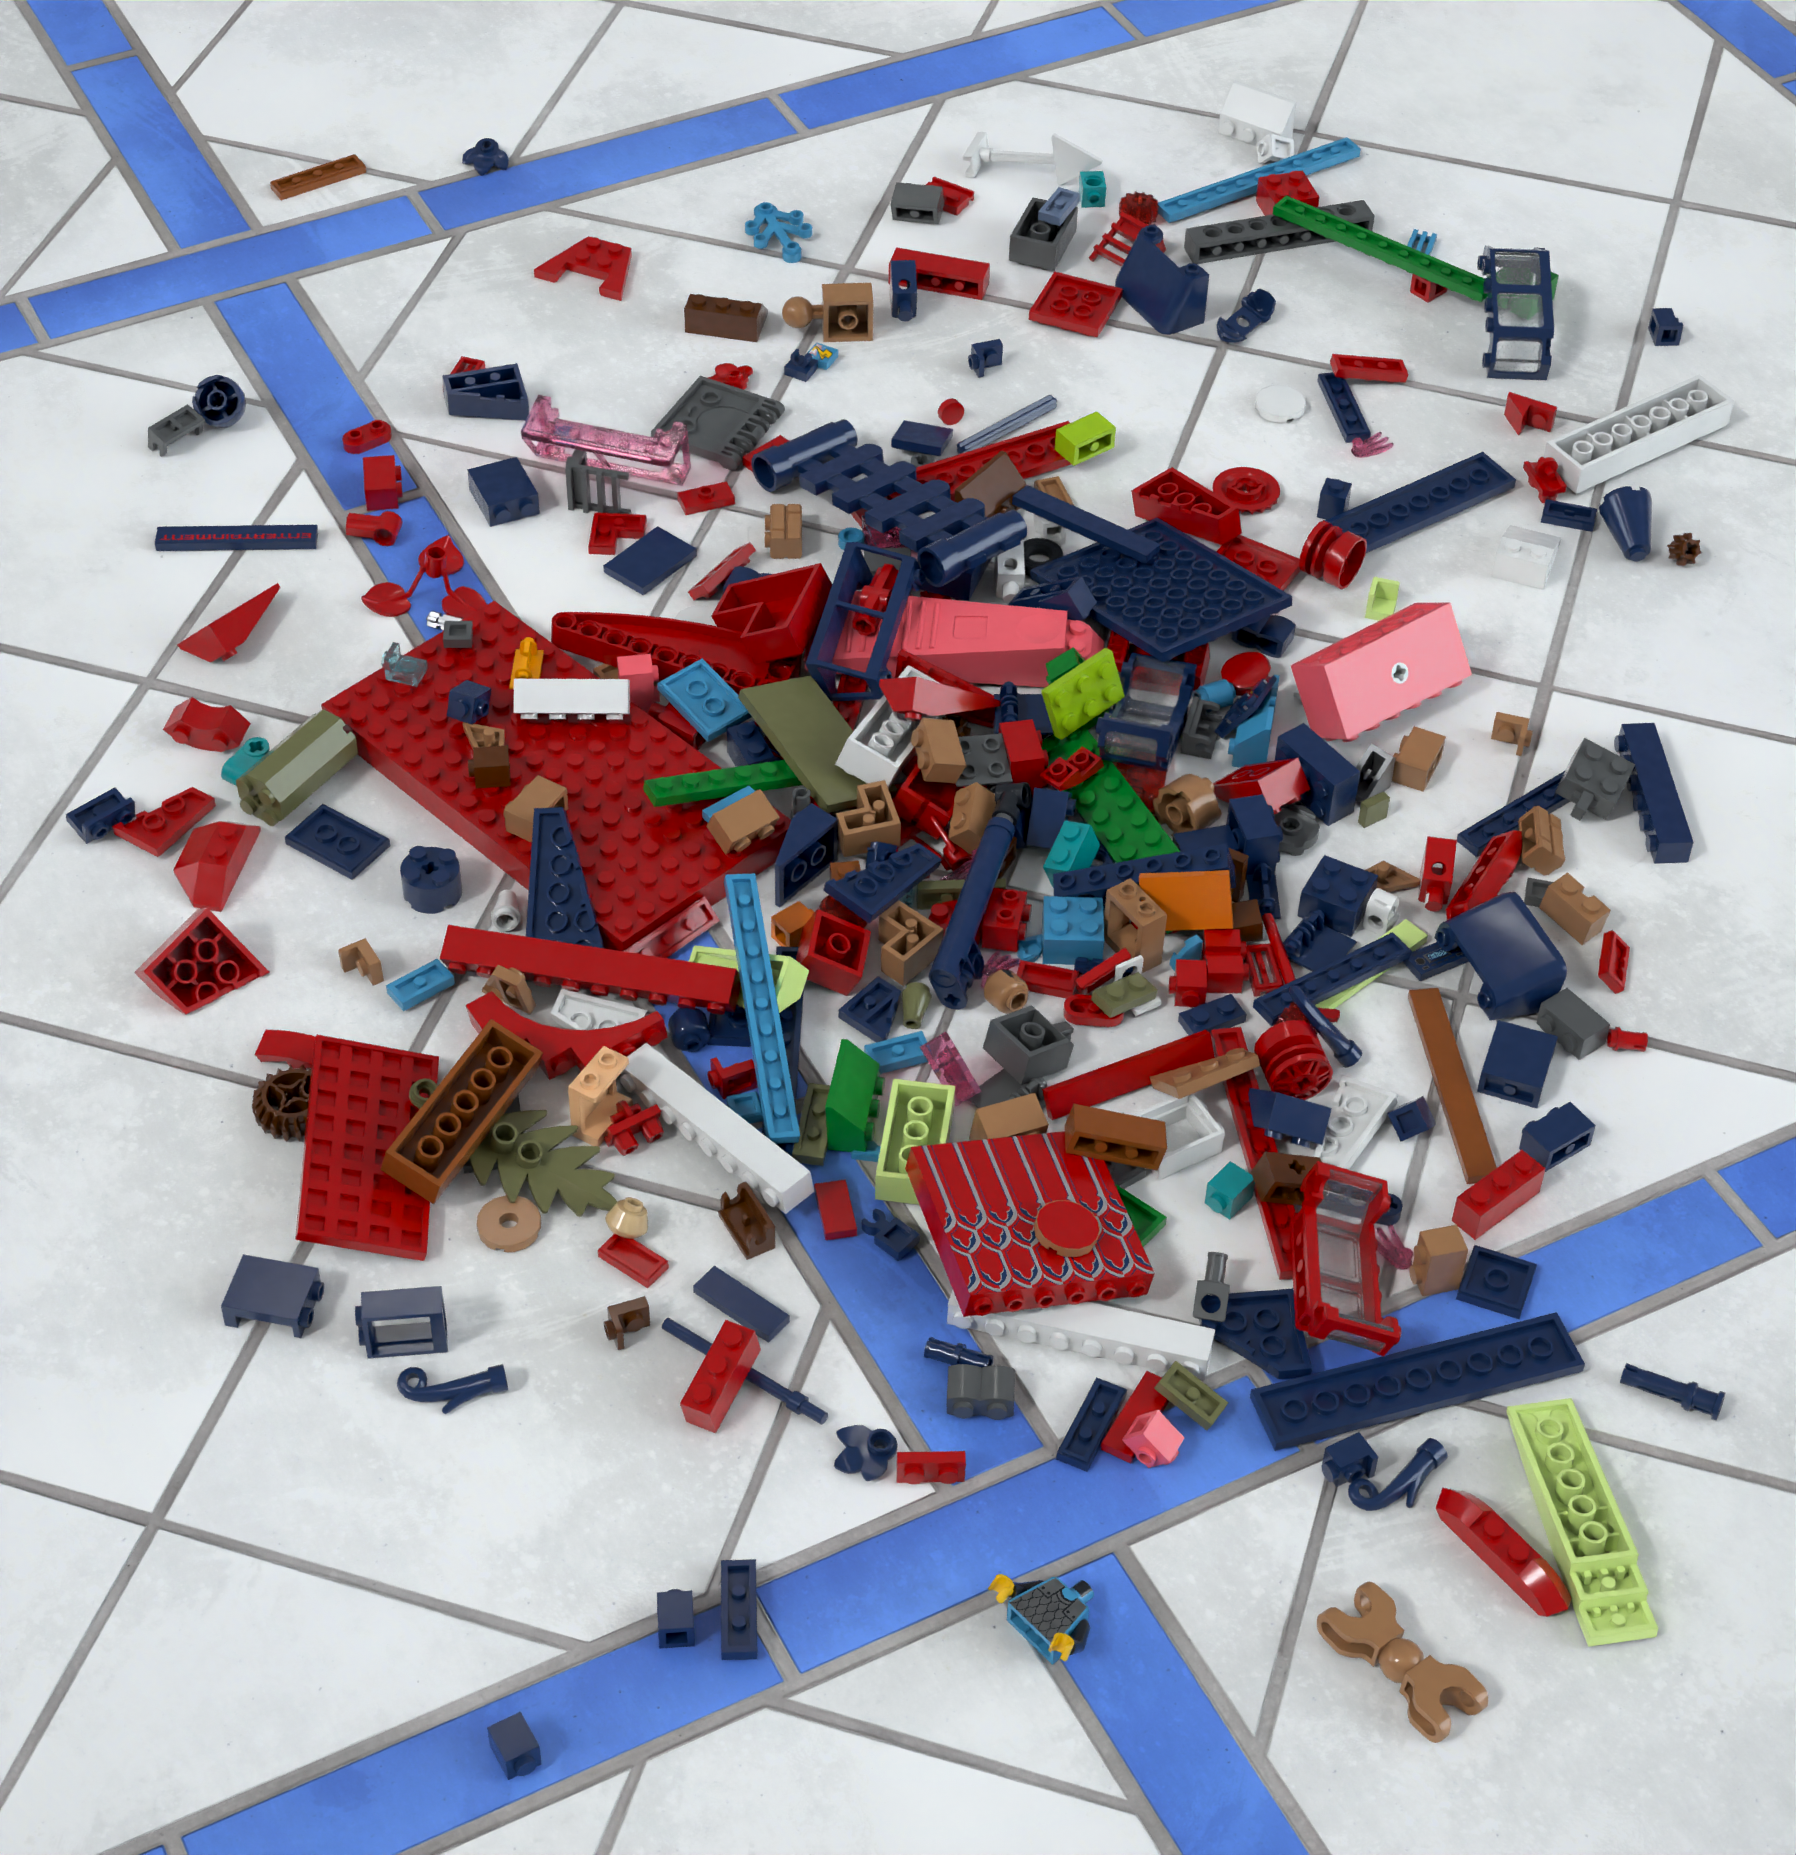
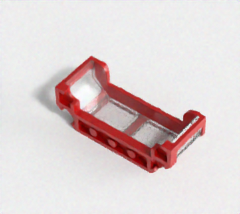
(1337, 1259)

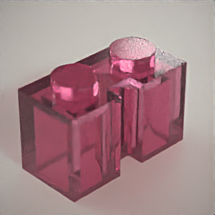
(950, 1067)

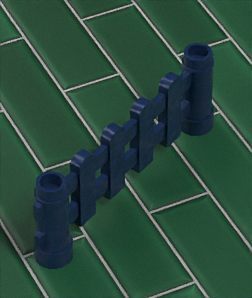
(830, 461)

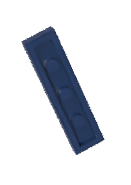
(1343, 407)

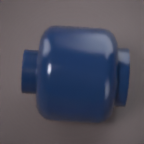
(688, 1028)

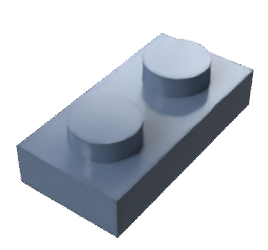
(1059, 206)

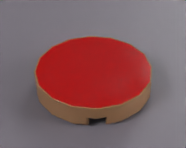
(1066, 1228)

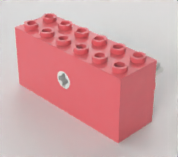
(1381, 671)

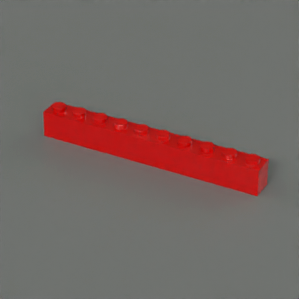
(593, 969)

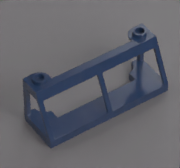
(850, 577)

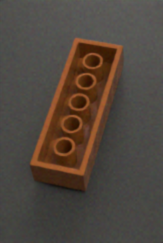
(461, 1111)

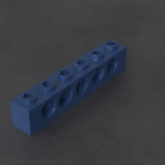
(1097, 879)

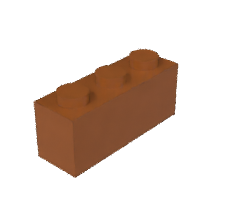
(1115, 1137)

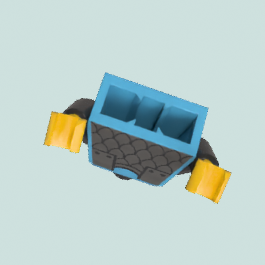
(1047, 1614)

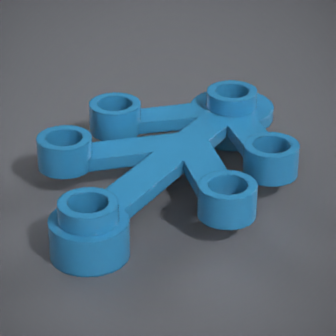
(768, 214)

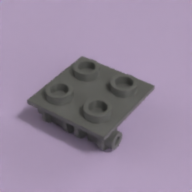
(985, 761)
(1004, 1087)

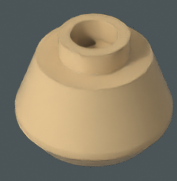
(628, 1218)

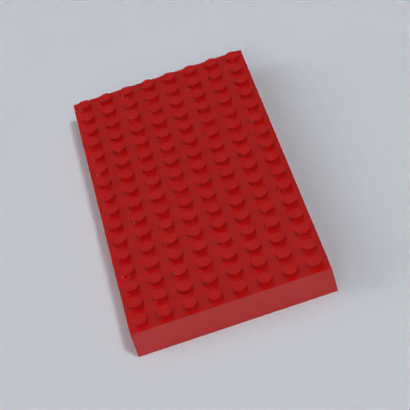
(635, 857)

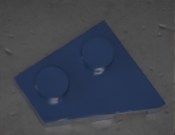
(872, 1009)

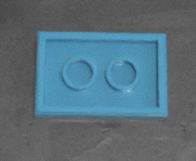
(704, 699)

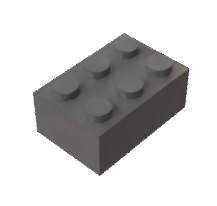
(1039, 242)

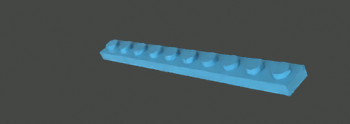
(1247, 183)
(761, 1009)

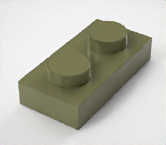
(1124, 994)
(1191, 1395)

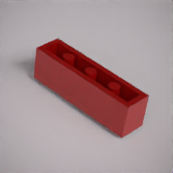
(946, 273)

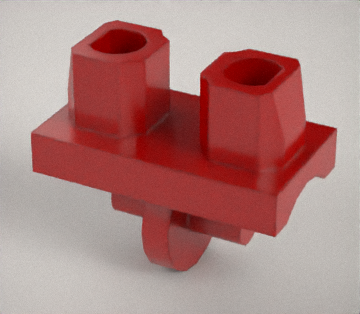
(1545, 478)
(630, 1121)

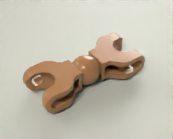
(1423, 1681)

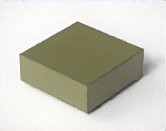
(1373, 809)

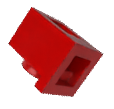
(1426, 290)

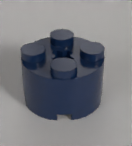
(431, 879)

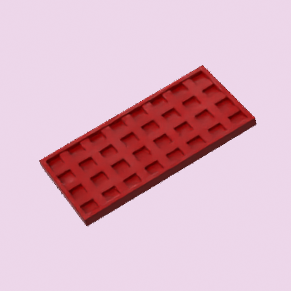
(352, 1119)

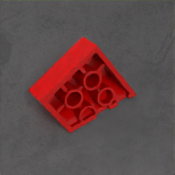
(199, 964)

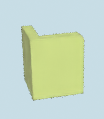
(1382, 598)

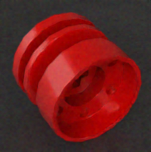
(1332, 554)
(1293, 1059)

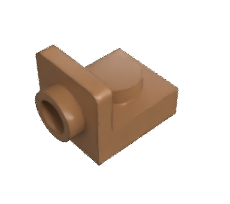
(1512, 730)
(363, 957)

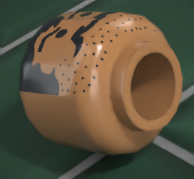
(1006, 991)

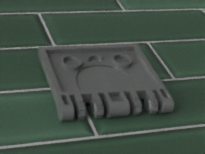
(722, 420)

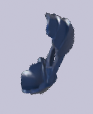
(1255, 309)

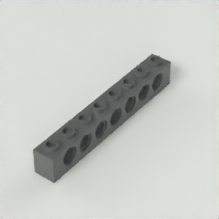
(1264, 234)

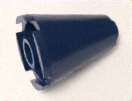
(1629, 520)

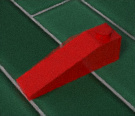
(230, 630)
(926, 698)

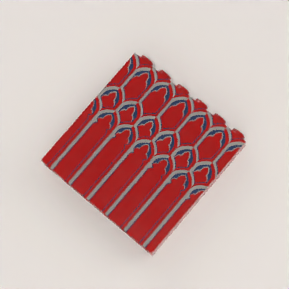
(983, 1214)

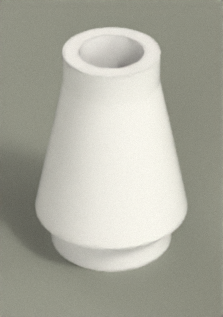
(506, 911)

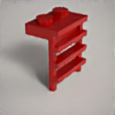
(1128, 228)

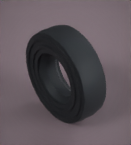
(1040, 546)

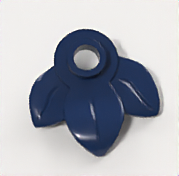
(485, 155)
(862, 1451)

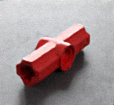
(876, 598)

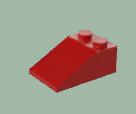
(1278, 781)

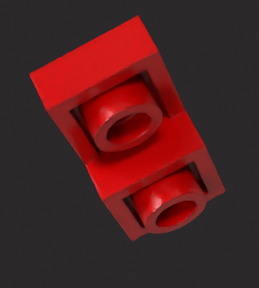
(1073, 771)
(286, 1046)

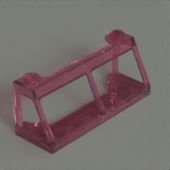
(556, 434)

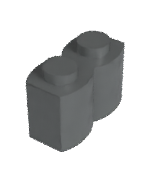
(980, 1391)

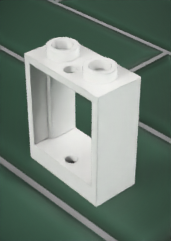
(1196, 1113)

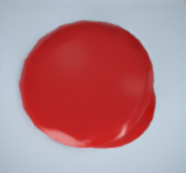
(1246, 671)

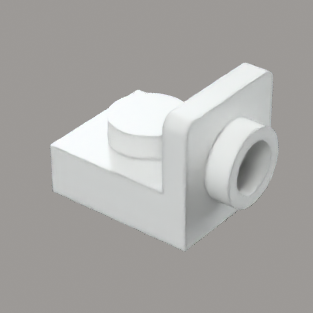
(1274, 148)

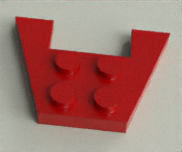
(595, 259)

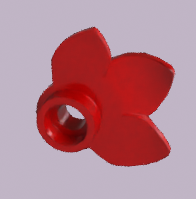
(731, 375)

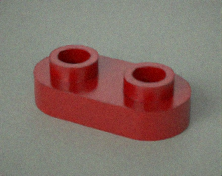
(367, 437)
(1081, 1010)

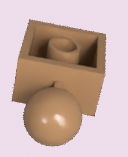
(844, 312)

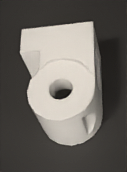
(1049, 530)
(1383, 906)

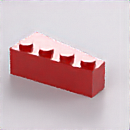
(1187, 507)

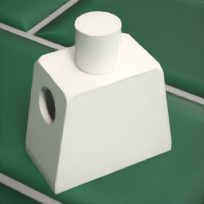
(1009, 579)

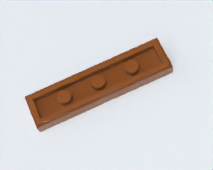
(318, 177)

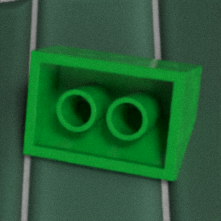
(853, 1099)

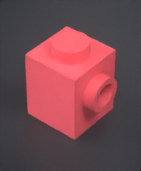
(1153, 1439)

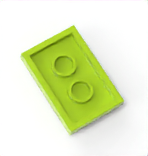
(1083, 693)

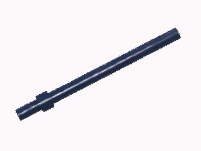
(794, 1400)

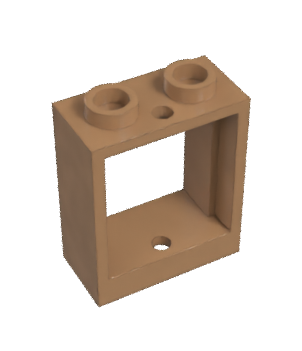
(1125, 904)

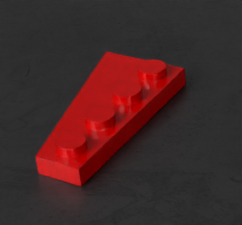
(981, 716)

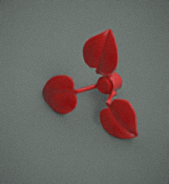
(436, 560)

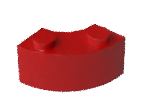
(206, 726)

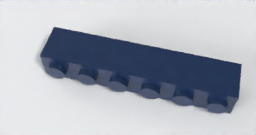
(1654, 794)

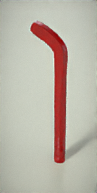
(1283, 962)

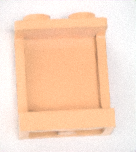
(595, 1096)

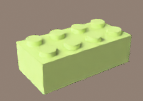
(915, 1117)

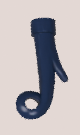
(1344, 1050)
(458, 1390)
(1410, 1479)

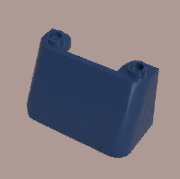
(1158, 289)
(1508, 954)

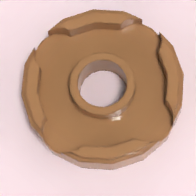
(513, 1238)

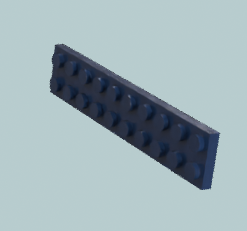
(1416, 1381)

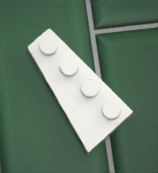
(1353, 1121)

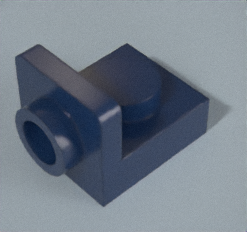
(985, 355)

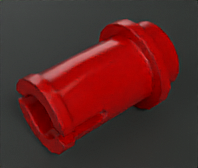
(1627, 1040)

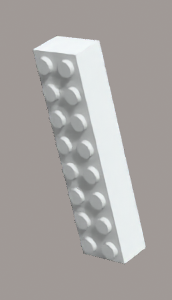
(1639, 433)

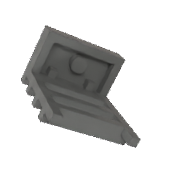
(579, 485)

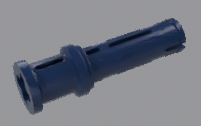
(1688, 1395)

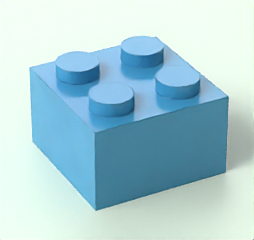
(1072, 929)

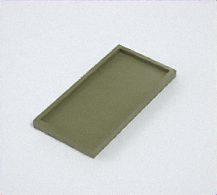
(807, 736)

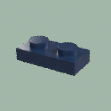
(1216, 1014)

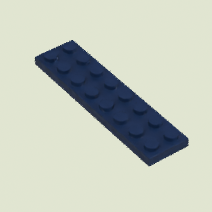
(1425, 501)

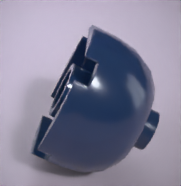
(219, 401)

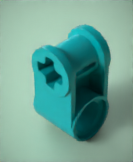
(244, 759)

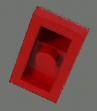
(1527, 411)

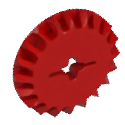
(1261, 488)

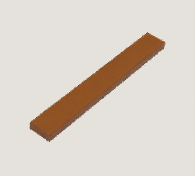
(1452, 1084)

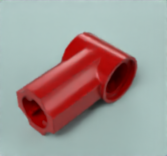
(381, 528)

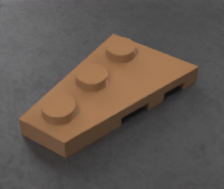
(1204, 1074)

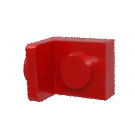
(732, 1079)

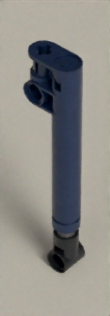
(959, 956)

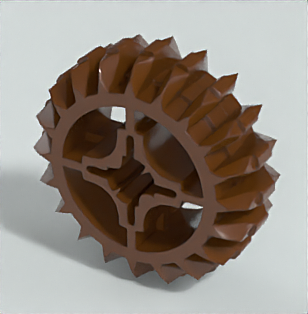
(290, 1094)

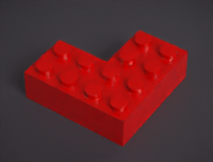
(775, 611)

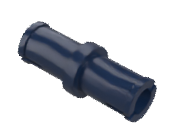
(955, 1354)

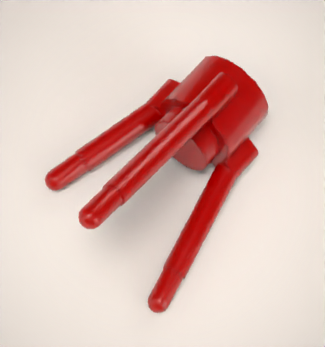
(953, 854)

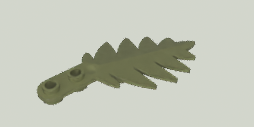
(530, 1156)

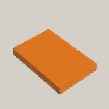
(1191, 898)

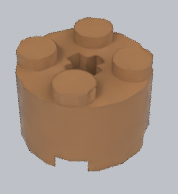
(1187, 804)

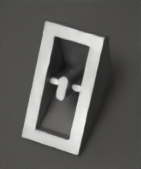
(1375, 772)

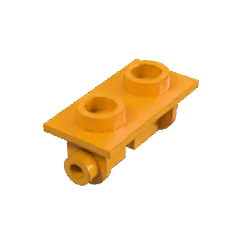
(527, 661)

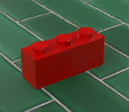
(1498, 1194)
(720, 1376)

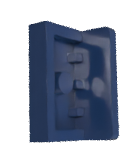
(98, 816)

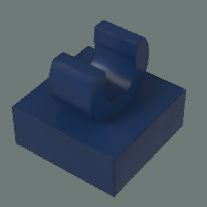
(800, 366)

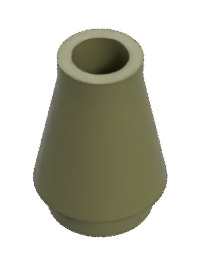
(915, 1003)

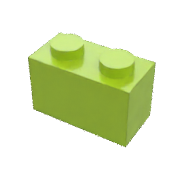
(1085, 438)

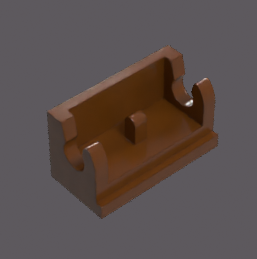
(747, 1222)

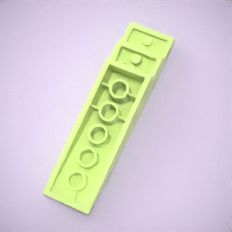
(1582, 1523)

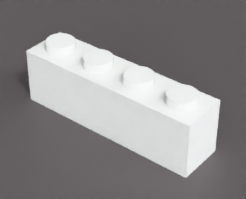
(572, 696)

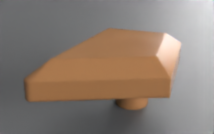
(483, 735)
(1392, 878)

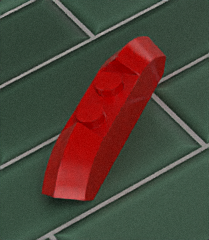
(1488, 873)
(1504, 1551)

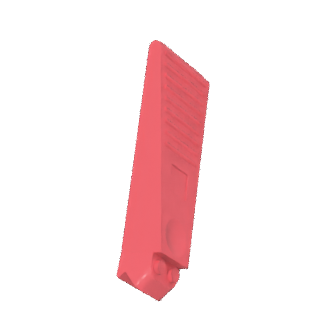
(972, 640)

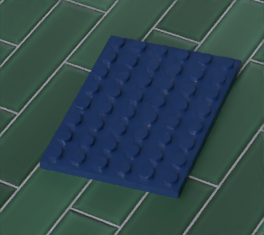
(1175, 598)

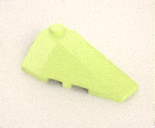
(787, 973)

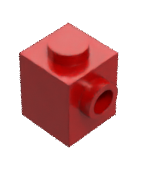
(1189, 983)

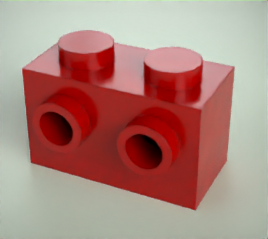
(1005, 919)

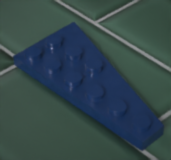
(558, 890)

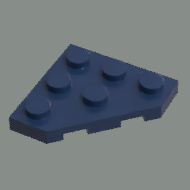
(1262, 1331)

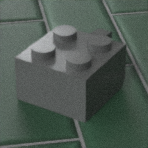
(1594, 780)
(1029, 1044)

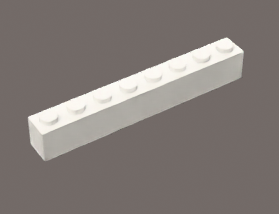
(717, 1129)
(1100, 1333)

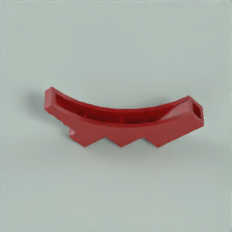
(567, 1047)

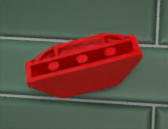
(214, 862)

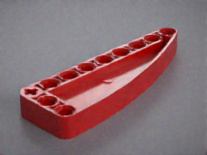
(671, 645)

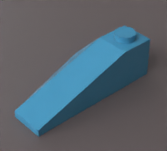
(1254, 733)

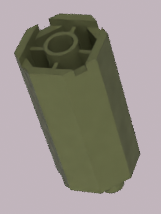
(296, 767)

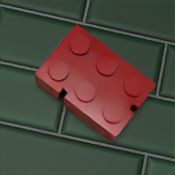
(922, 799)

